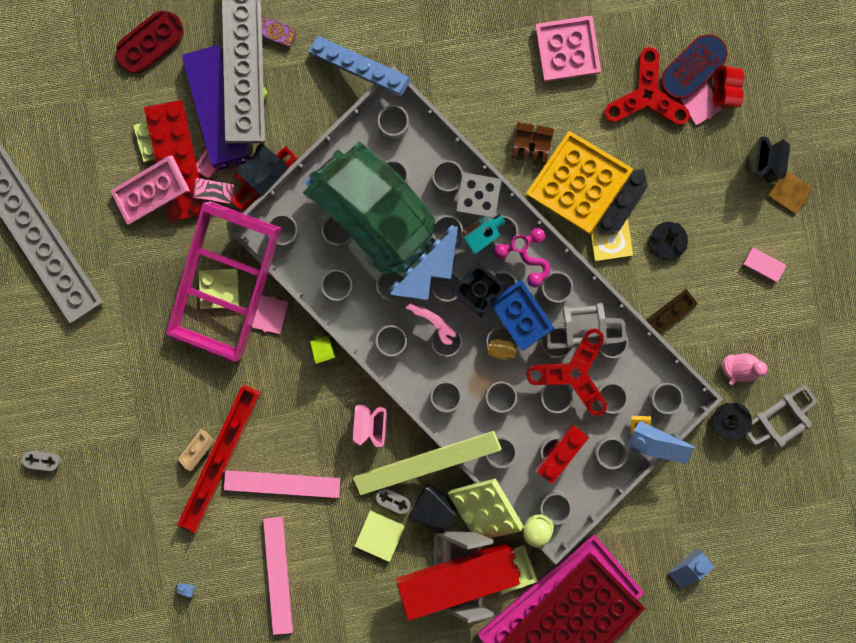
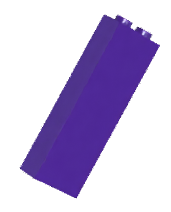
(206, 82)

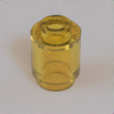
(502, 350)

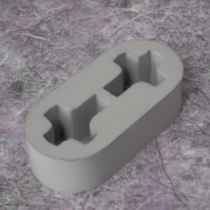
(41, 465)
(390, 504)

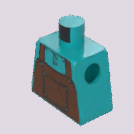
(474, 233)

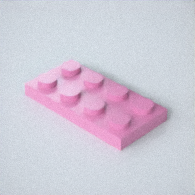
(149, 190)

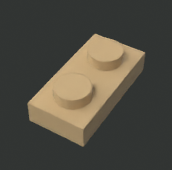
(196, 450)

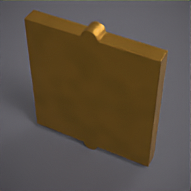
(790, 192)

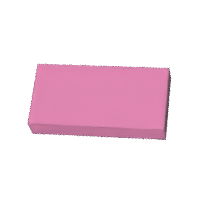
(764, 264)

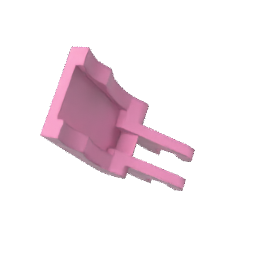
(439, 323)

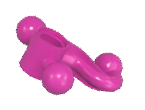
(536, 236)

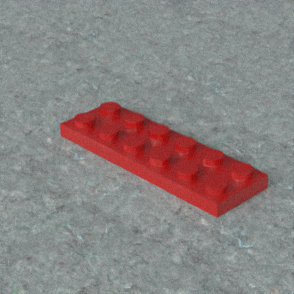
(172, 137)

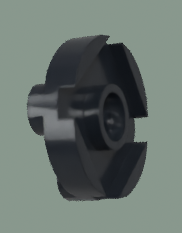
(674, 231)
(732, 411)

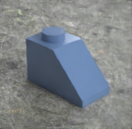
(691, 569)

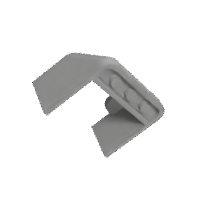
(456, 545)

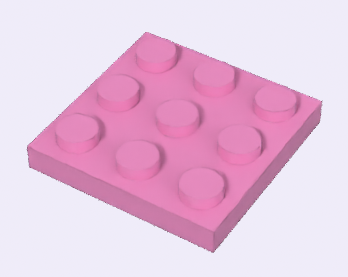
(567, 48)

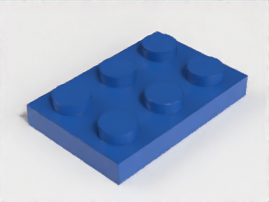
(522, 315)

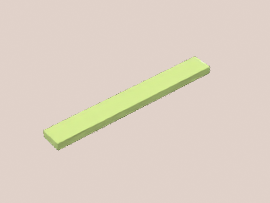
(427, 462)

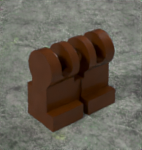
(540, 139)

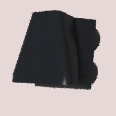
(769, 159)
(479, 289)
(433, 509)

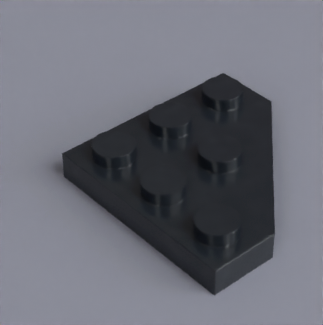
(623, 204)

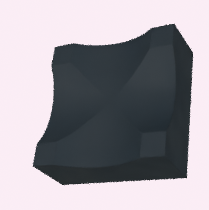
(262, 169)

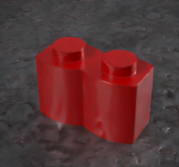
(728, 87)

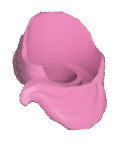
(743, 368)

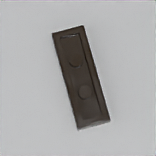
(672, 311)

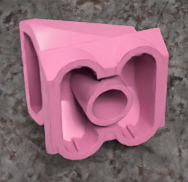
(369, 425)

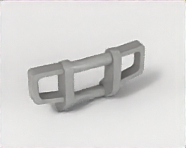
(570, 341)
(787, 400)

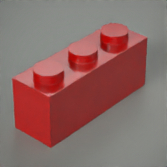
(561, 453)

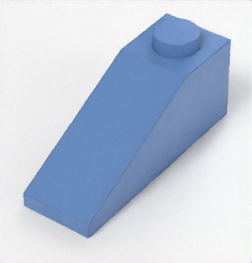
(659, 444)

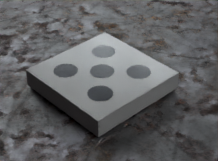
(478, 195)

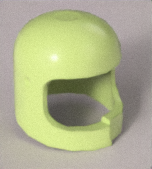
(538, 531)

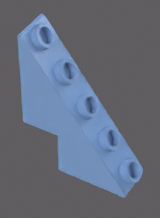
(435, 265)

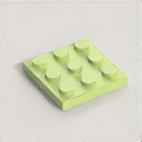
(486, 509)

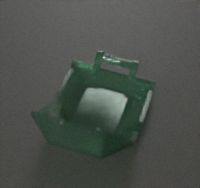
(374, 208)

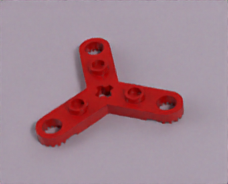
(659, 101)
(582, 360)

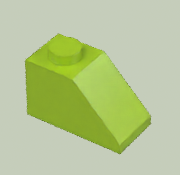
(323, 348)

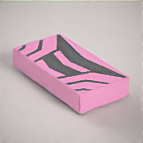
(213, 191)

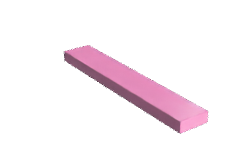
(282, 484)
(278, 575)

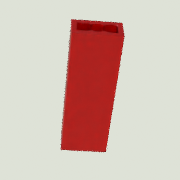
(458, 581)

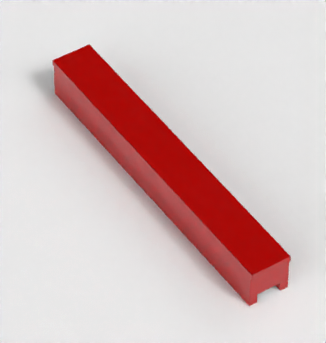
(219, 458)

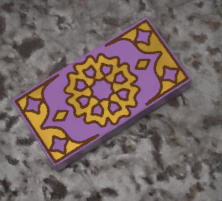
(277, 32)

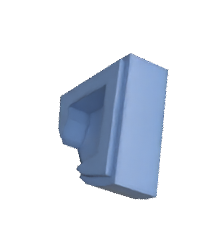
(185, 589)

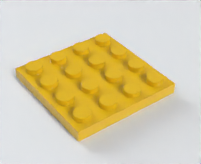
(579, 182)

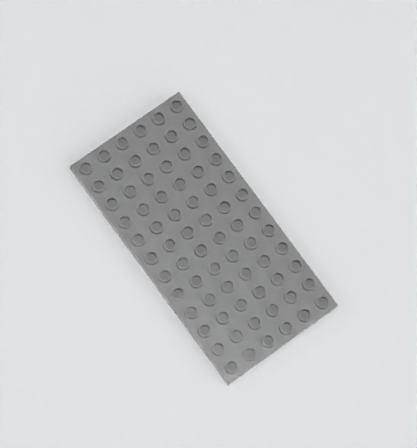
(457, 386)

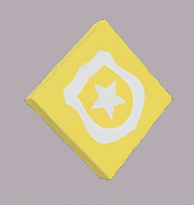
(611, 245)

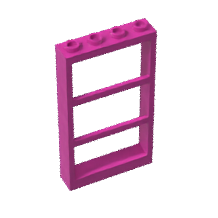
(195, 339)

